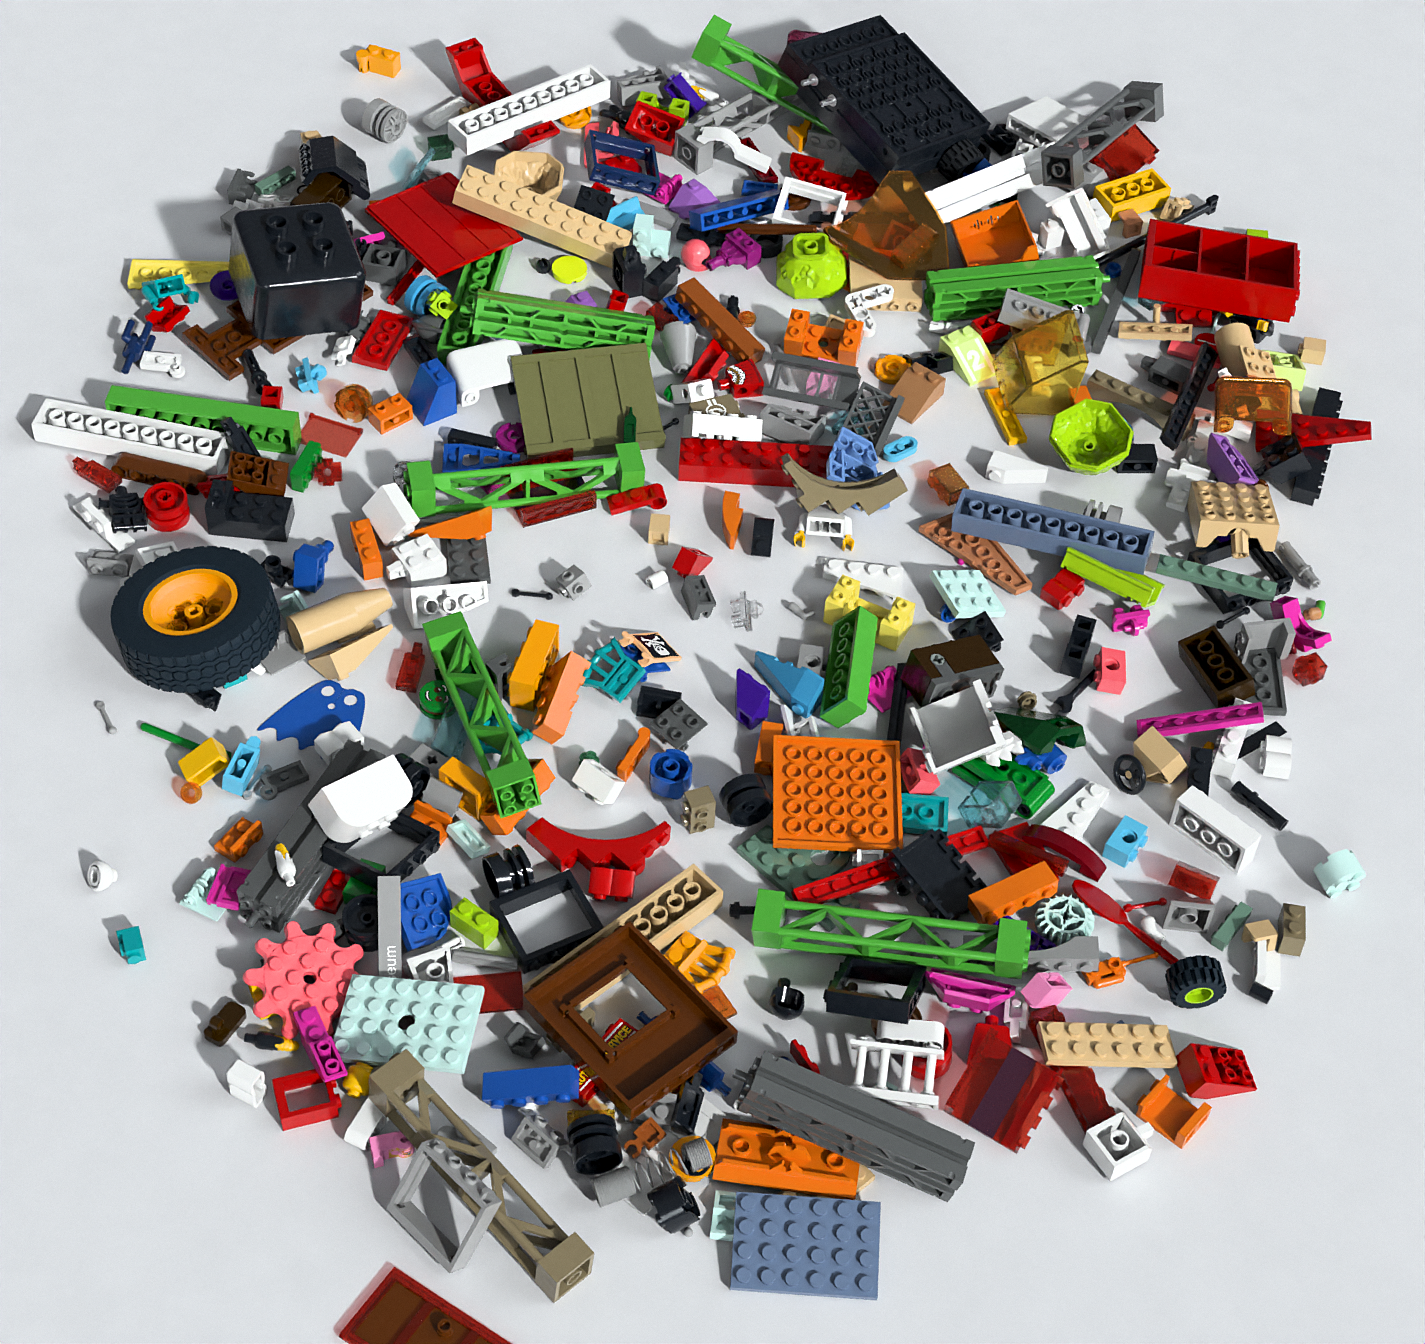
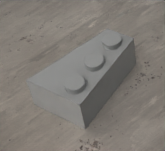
(652, 82)
(792, 426)

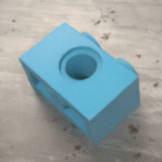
(1125, 841)

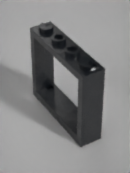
(1222, 551)
(426, 836)
(531, 895)
(875, 1006)

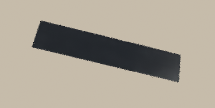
(1253, 741)

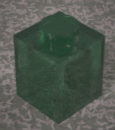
(442, 146)

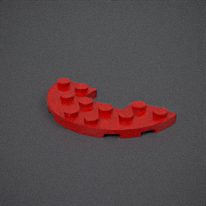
(810, 170)

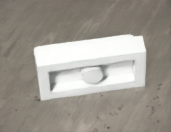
(1266, 966)

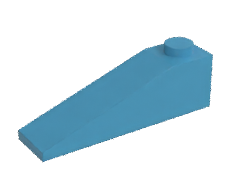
(797, 687)

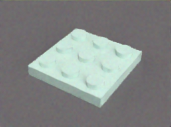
(967, 593)

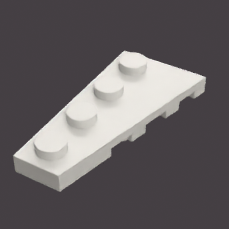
(874, 577)
(1079, 810)

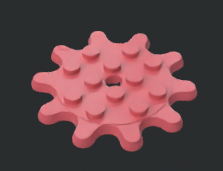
(284, 971)

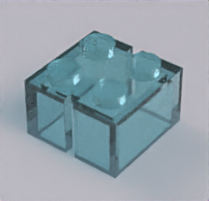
(994, 804)

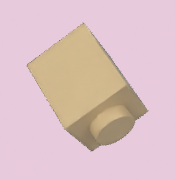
(1312, 350)

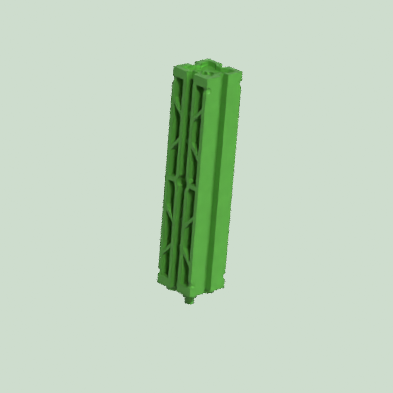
(981, 289)
(555, 322)

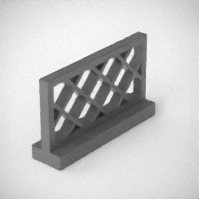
(886, 422)

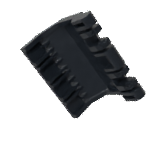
(330, 155)

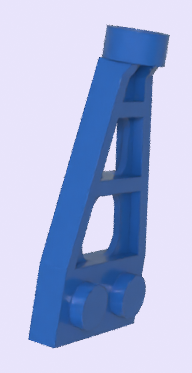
(454, 454)

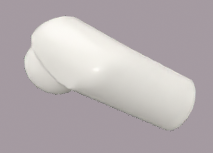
(1148, 926)

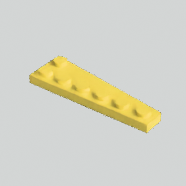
(154, 269)

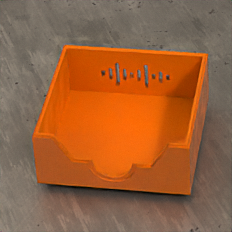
(997, 242)

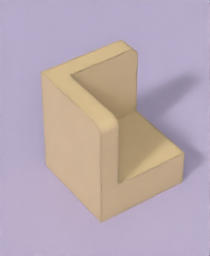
(659, 529)
(1261, 931)

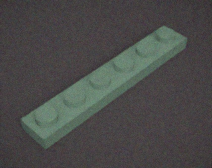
(1216, 578)

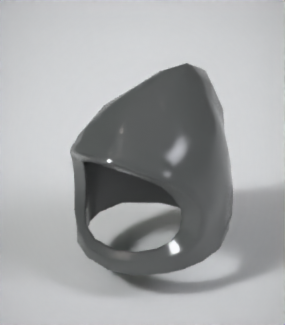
(428, 327)

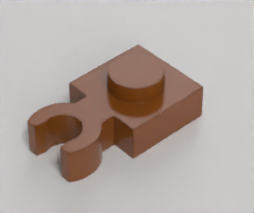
(647, 1136)

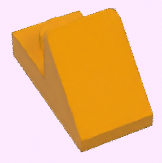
(798, 135)

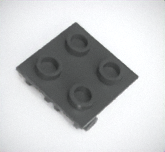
(678, 724)

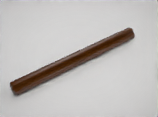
(769, 229)

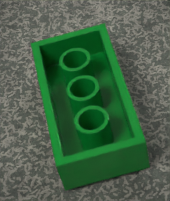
(304, 467)

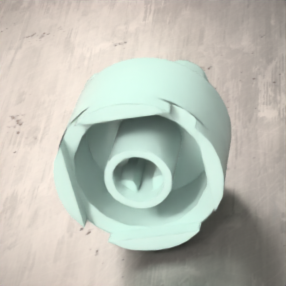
(1340, 873)

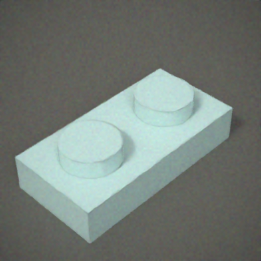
(468, 838)

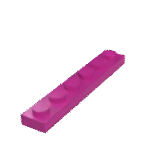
(1204, 720)

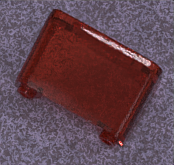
(1126, 154)

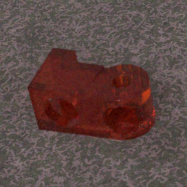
(661, 317)

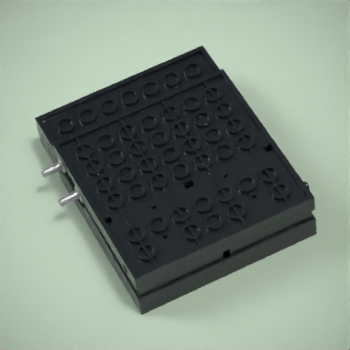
(881, 97)

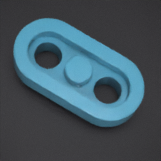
(900, 449)

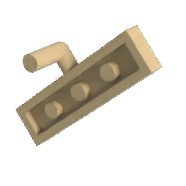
(1155, 330)

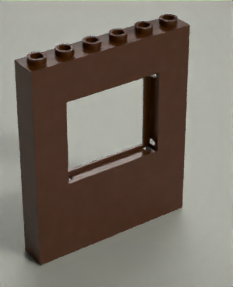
(656, 1055)

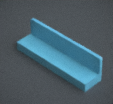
(624, 214)

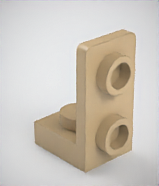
(1174, 208)

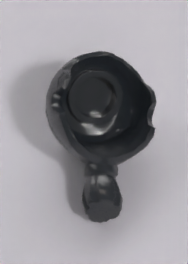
(785, 1001)

